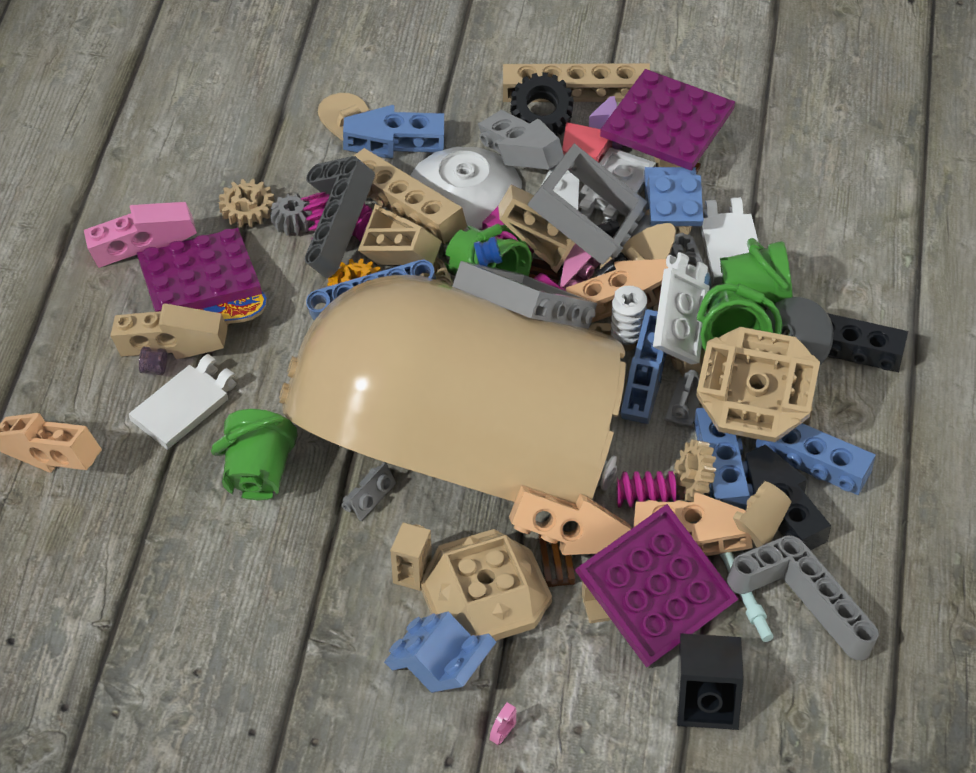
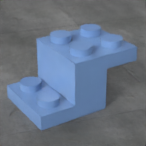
(673, 196)
(439, 652)

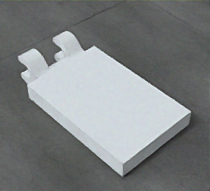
(627, 169)
(725, 234)
(680, 299)
(183, 402)

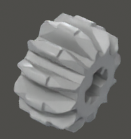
(289, 216)

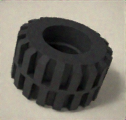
(543, 88)

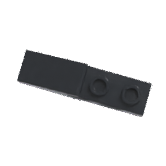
(770, 467)

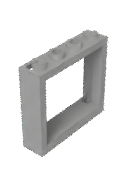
(574, 223)
(524, 295)

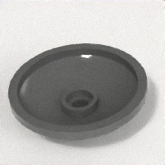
(807, 323)

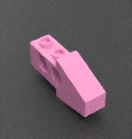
(143, 228)

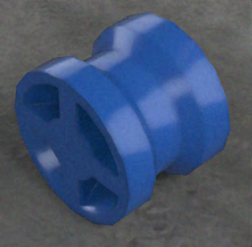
(488, 252)

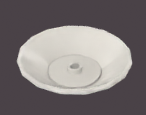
(469, 178)

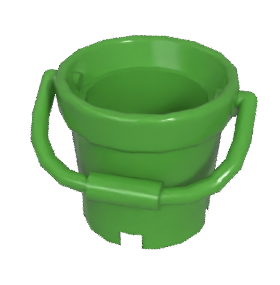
(515, 254)
(760, 270)
(733, 308)
(255, 452)

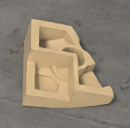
(763, 513)

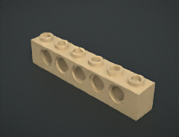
(586, 81)
(412, 199)

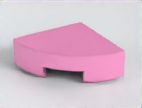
(503, 724)

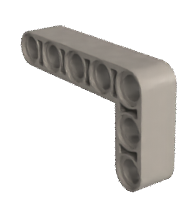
(813, 584)

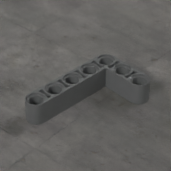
(348, 185)

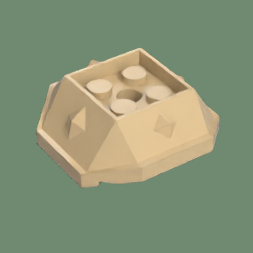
(760, 358)
(505, 606)

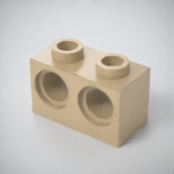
(411, 555)

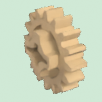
(246, 203)
(694, 469)

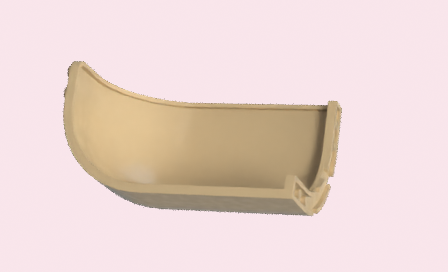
(458, 388)

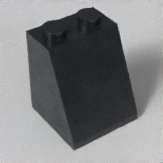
(709, 681)

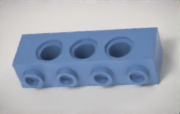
(824, 457)
(731, 472)

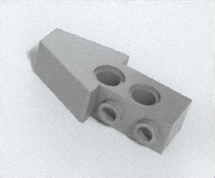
(521, 142)

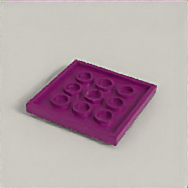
(667, 119)
(199, 271)
(656, 585)

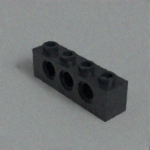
(867, 343)

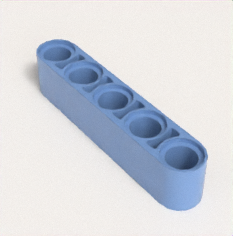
(330, 293)

